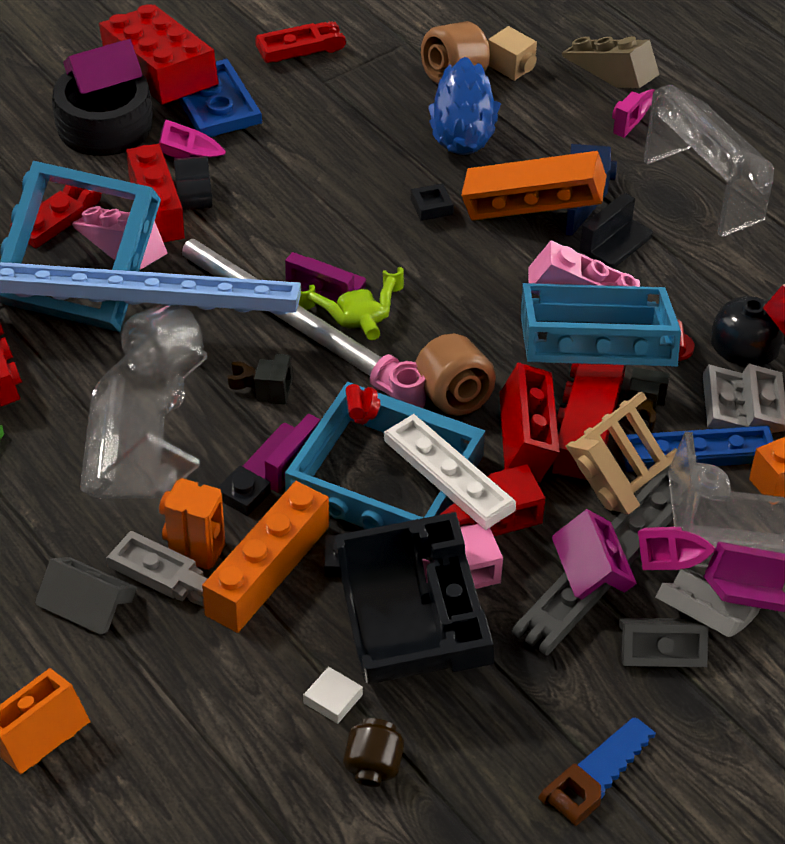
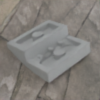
(744, 398)
(698, 600)

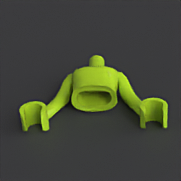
(358, 307)

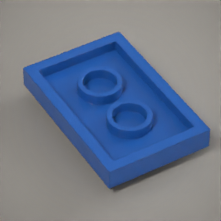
(223, 106)

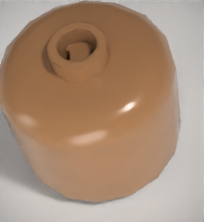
(449, 44)
(456, 374)

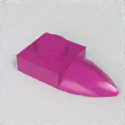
(631, 111)
(186, 142)
(672, 548)

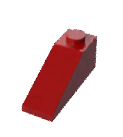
(524, 489)

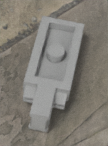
(158, 568)

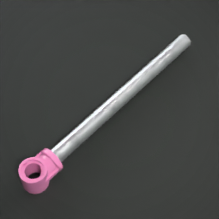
(385, 372)

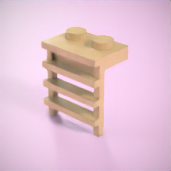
(601, 467)

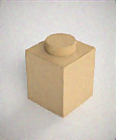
(512, 53)

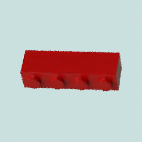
(587, 400)

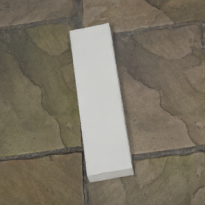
(450, 471)

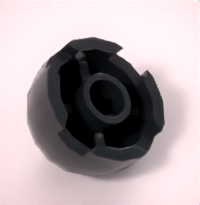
(746, 332)

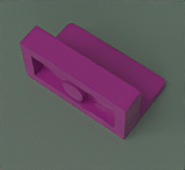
(104, 66)
(328, 280)
(280, 450)
(592, 555)
(747, 576)

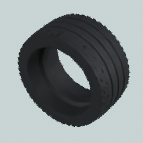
(102, 131)

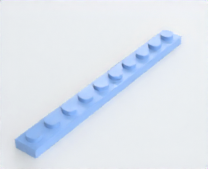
(149, 287)

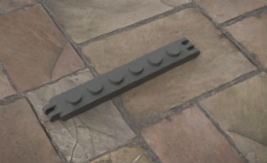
(558, 608)

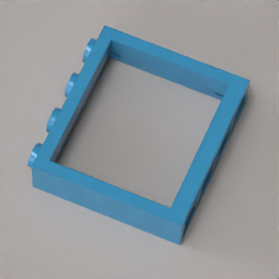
(129, 254)
(596, 341)
(360, 508)

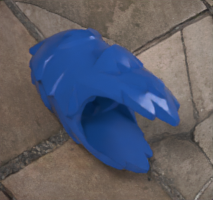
(464, 108)

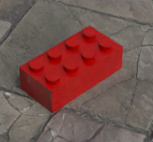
(167, 52)

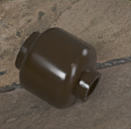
(373, 752)

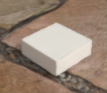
(333, 695)

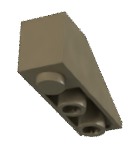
(618, 62)

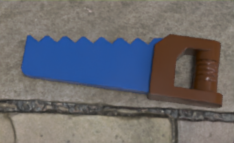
(597, 772)

